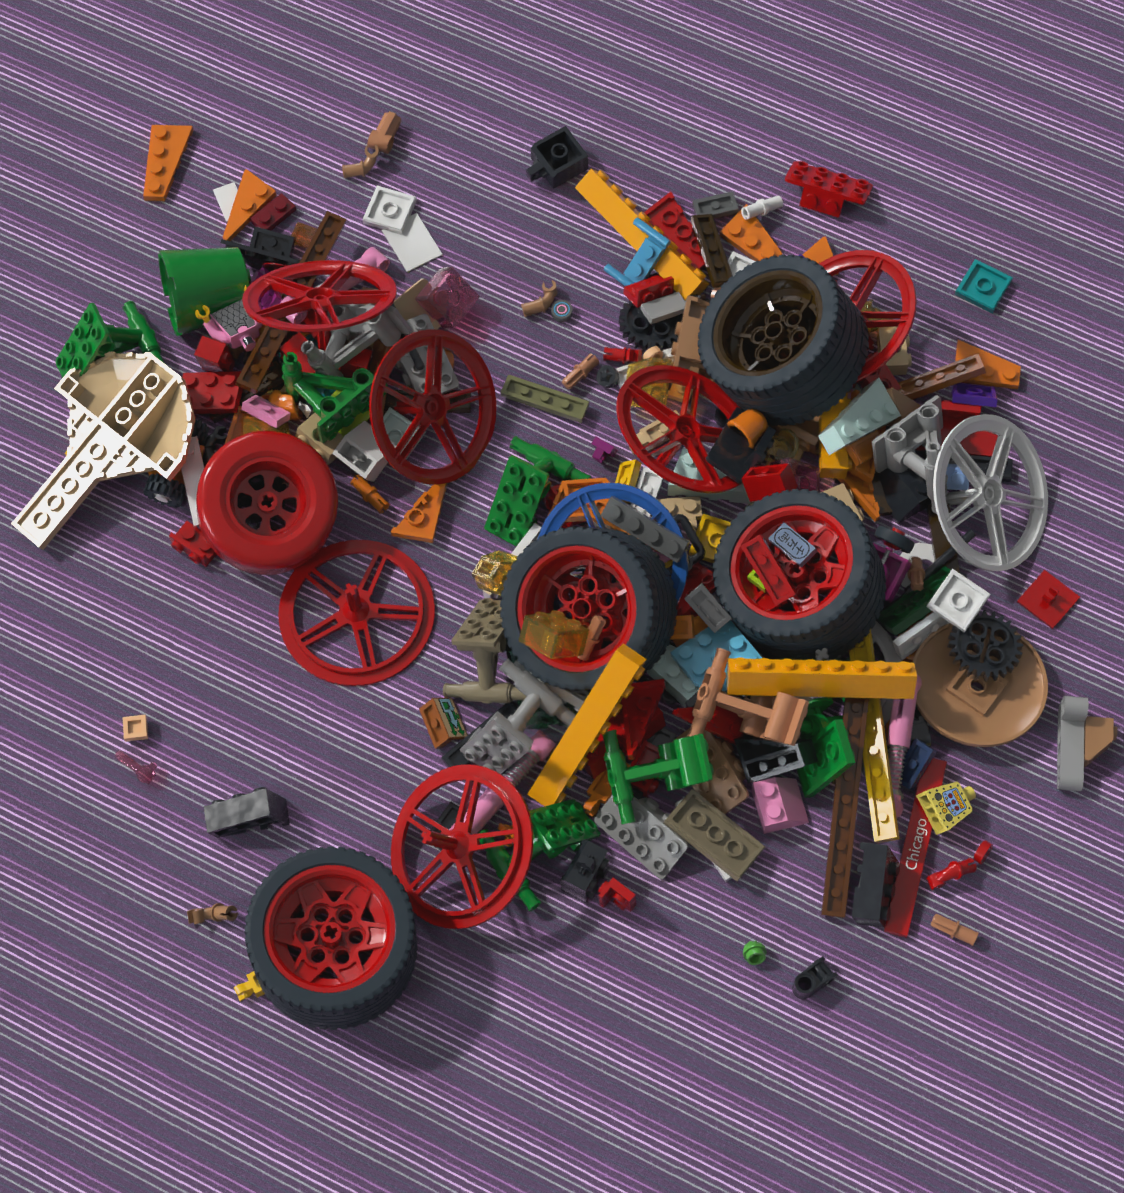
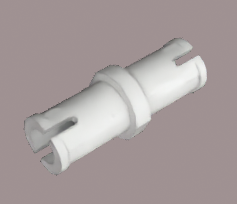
(762, 207)

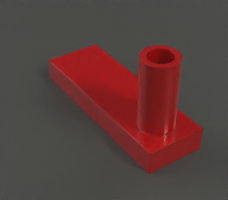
(768, 569)

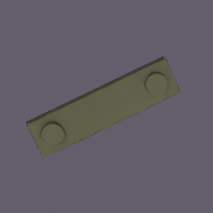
(544, 398)

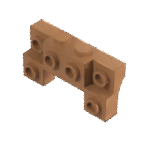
(686, 347)

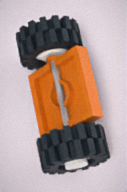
(173, 492)

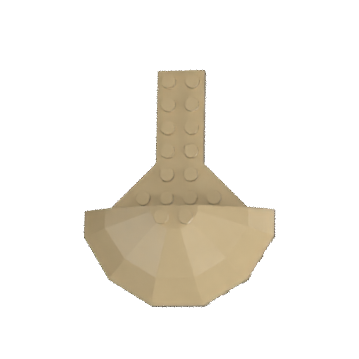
(123, 421)

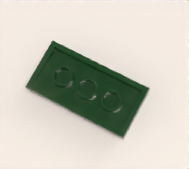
(911, 605)

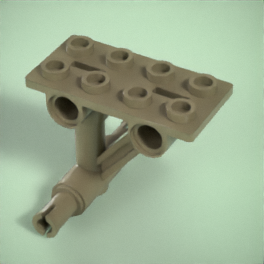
(485, 638)

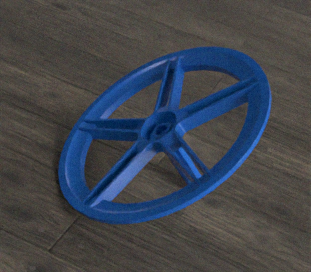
(623, 492)

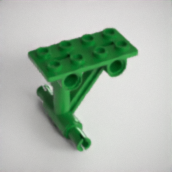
(95, 338)
(333, 411)
(524, 488)
(680, 764)
(553, 831)

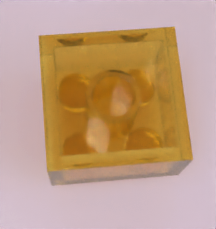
(554, 634)

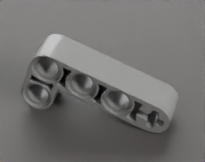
(1070, 742)

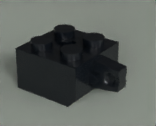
(557, 158)
(585, 871)

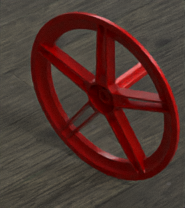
(876, 264)
(319, 298)
(433, 406)
(683, 427)
(356, 612)
(460, 844)

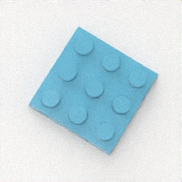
(699, 652)

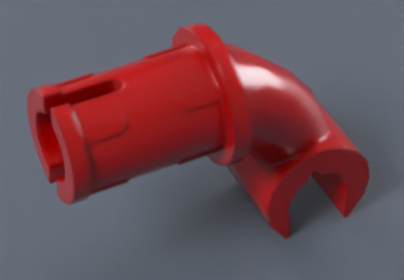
(622, 355)
(954, 871)

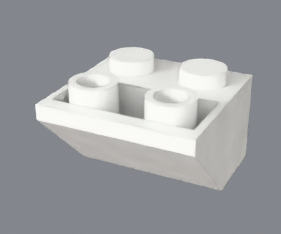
(361, 452)

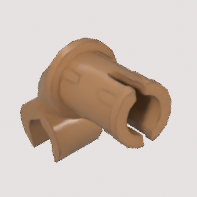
(363, 167)
(541, 304)
(217, 913)

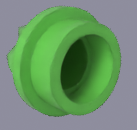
(754, 952)

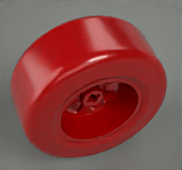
(271, 456)

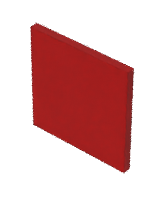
(1048, 599)

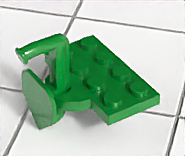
(830, 744)

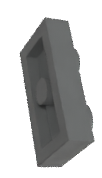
(717, 205)

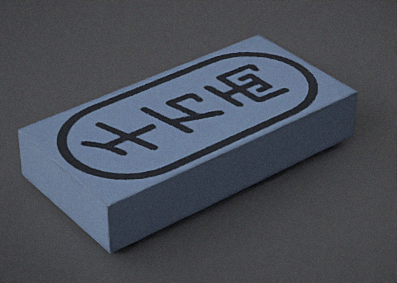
(793, 545)

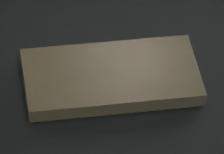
(714, 835)

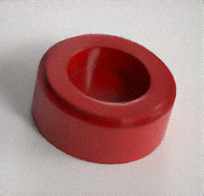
(983, 852)

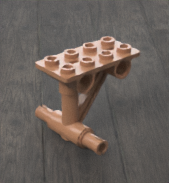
(763, 717)

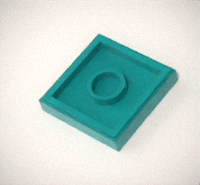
(983, 286)

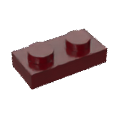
(273, 213)

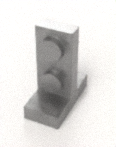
(708, 607)

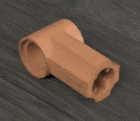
(385, 133)

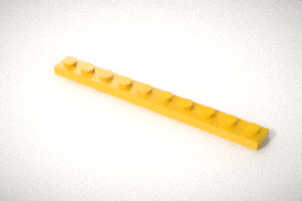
(876, 760)

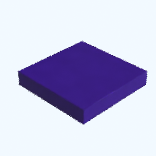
(974, 394)

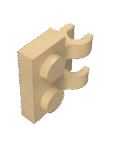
(685, 505)

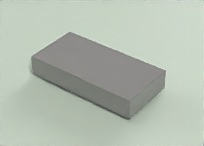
(663, 307)

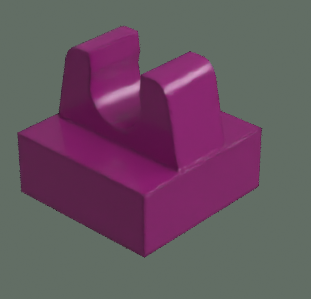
(602, 449)

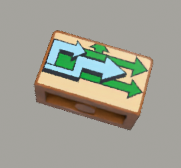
(442, 721)

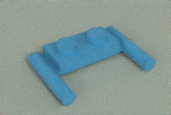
(644, 259)

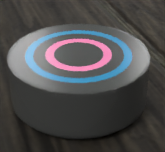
(561, 311)

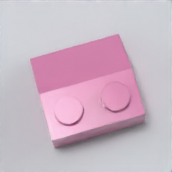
(779, 804)

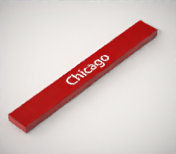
(913, 855)

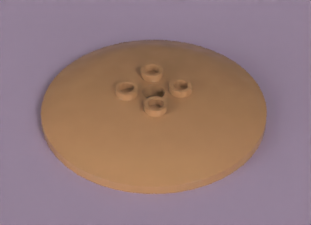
(982, 717)

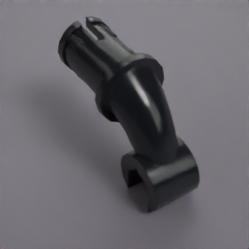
(210, 443)

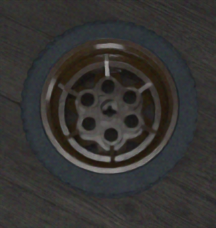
(798, 329)

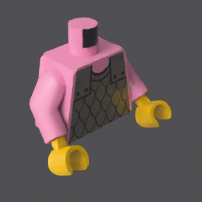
(232, 325)

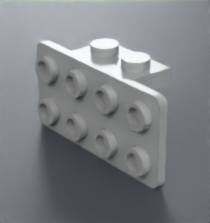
(416, 378)
(647, 838)

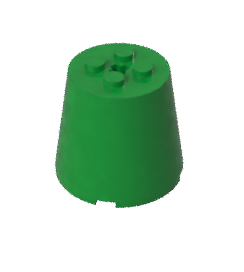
(198, 279)

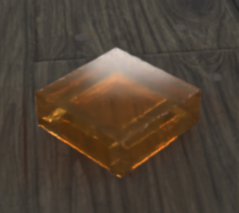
(303, 234)

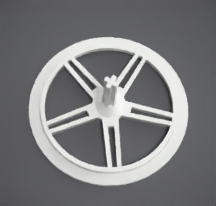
(989, 493)

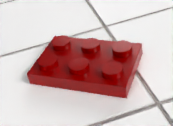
(213, 392)

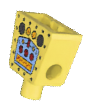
(946, 805)

